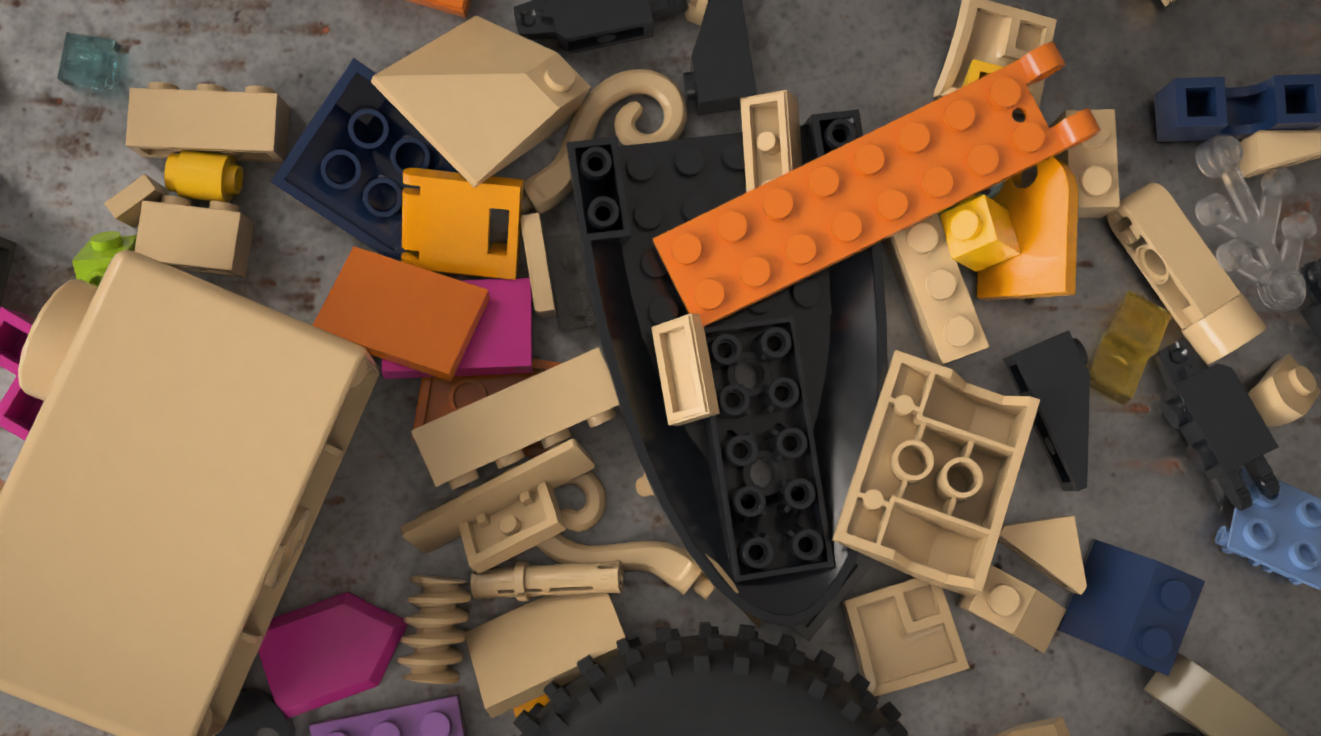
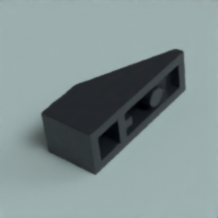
(720, 60)
(1059, 378)

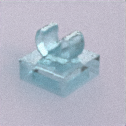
(89, 61)

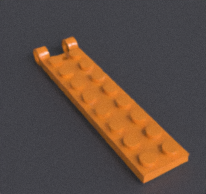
(868, 190)

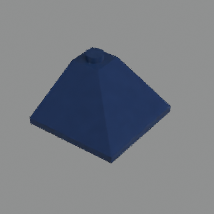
(354, 161)

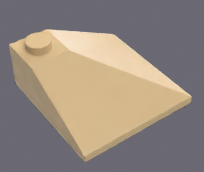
(483, 95)

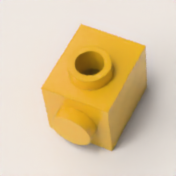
(979, 233)

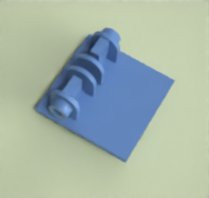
(1278, 533)

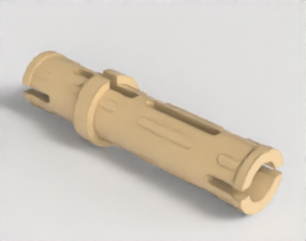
(558, 579)

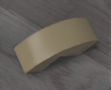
(1209, 702)

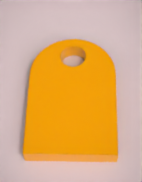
(1046, 234)

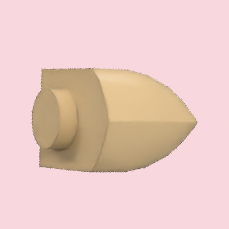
(1284, 392)

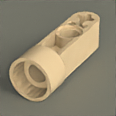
(1184, 273)

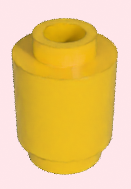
(203, 175)

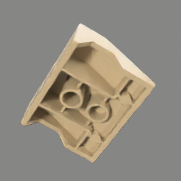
(935, 475)

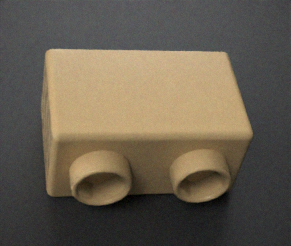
(163, 493)

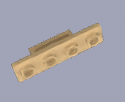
(504, 512)

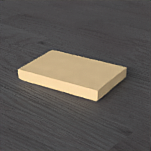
(541, 644)

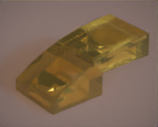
(1126, 346)

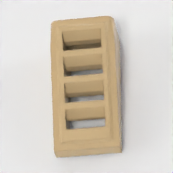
(1278, 148)

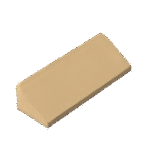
(770, 136)

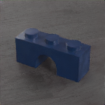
(1206, 108)

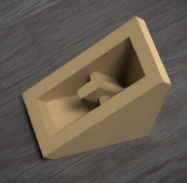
(1050, 547)

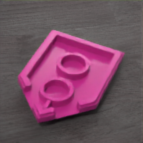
(328, 651)

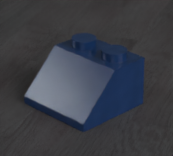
(1132, 606)

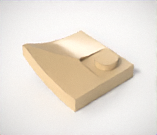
(995, 36)
(903, 636)

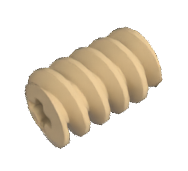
(435, 629)

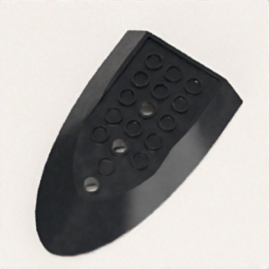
(813, 356)

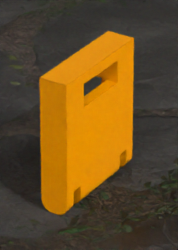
(450, 223)

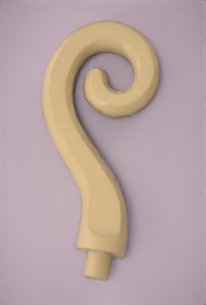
(554, 182)
(655, 557)

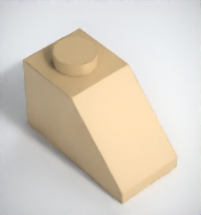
(1015, 609)

